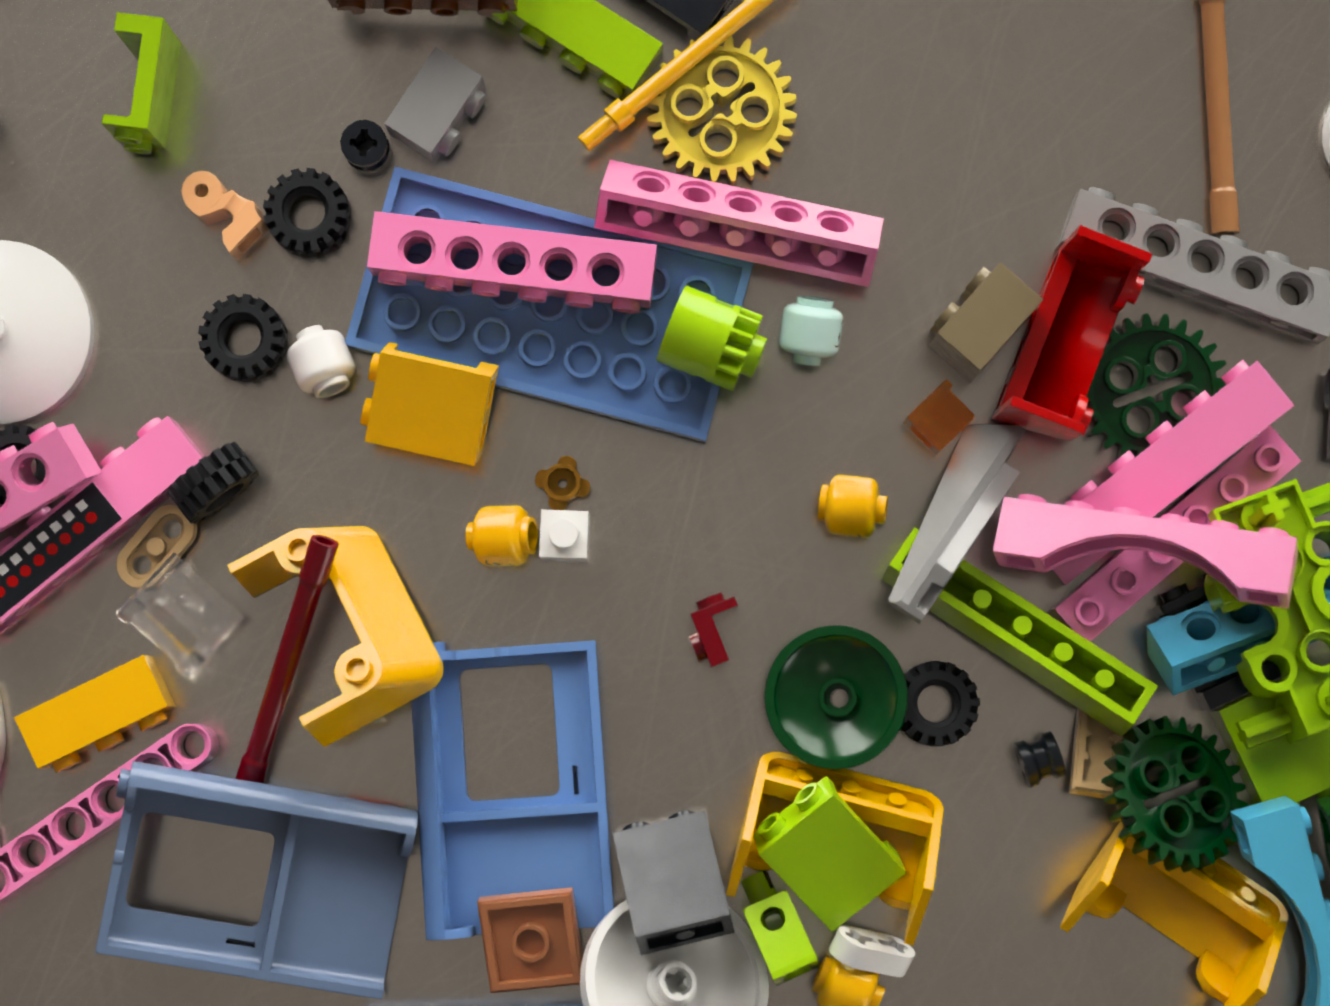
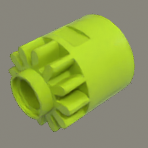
(712, 339)

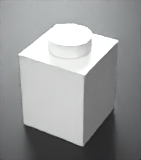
(564, 535)

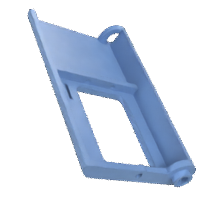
(516, 842)

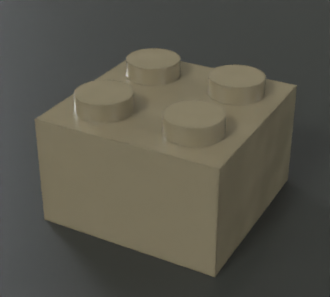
(978, 329)

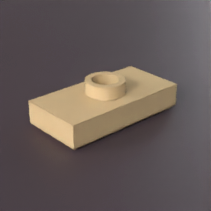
(1090, 750)

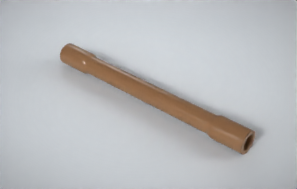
(1223, 195)

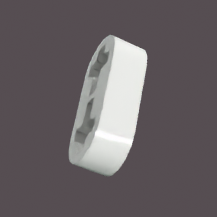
(871, 951)

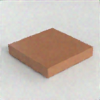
(531, 939)

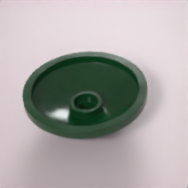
(802, 691)

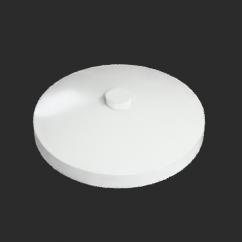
(42, 333)
(701, 973)

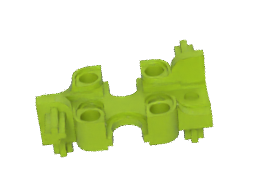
(1303, 687)

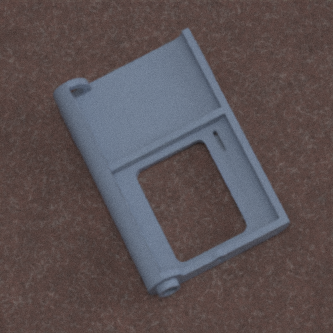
(325, 895)

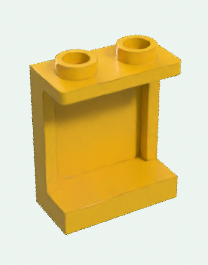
(429, 405)

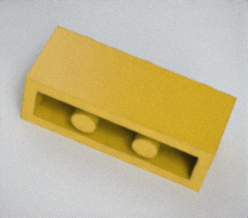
(96, 714)

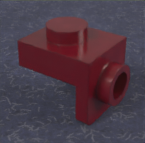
(707, 641)

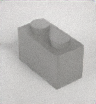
(437, 106)

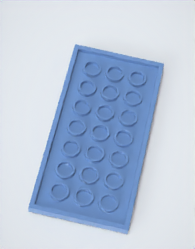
(547, 349)

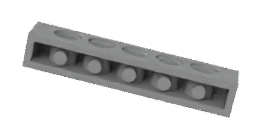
(1219, 287)

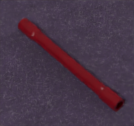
(313, 577)

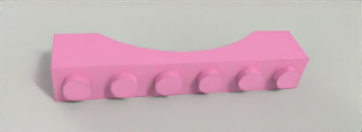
(1045, 535)

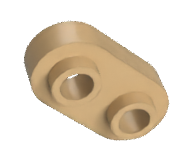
(155, 544)

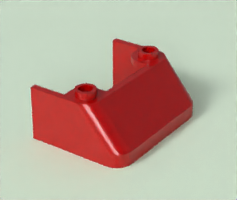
(1068, 334)

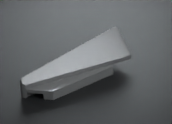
(957, 515)

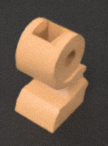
(213, 203)

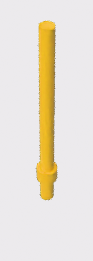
(621, 113)

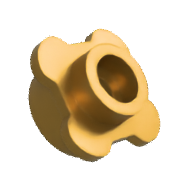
(565, 470)

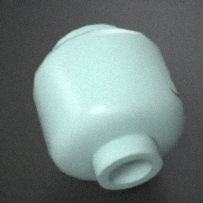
(811, 329)

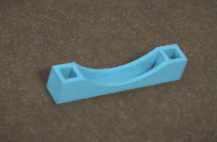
(1276, 842)

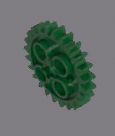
(1137, 350)
(1157, 751)

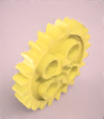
(748, 140)

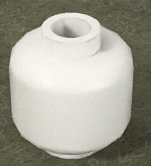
(321, 361)

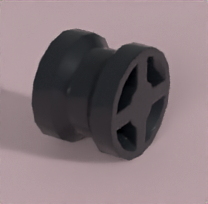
(365, 156)
(1040, 759)

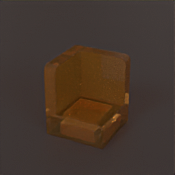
(939, 418)

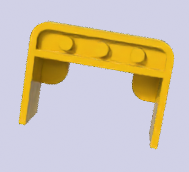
(395, 649)
(892, 811)
(1207, 911)

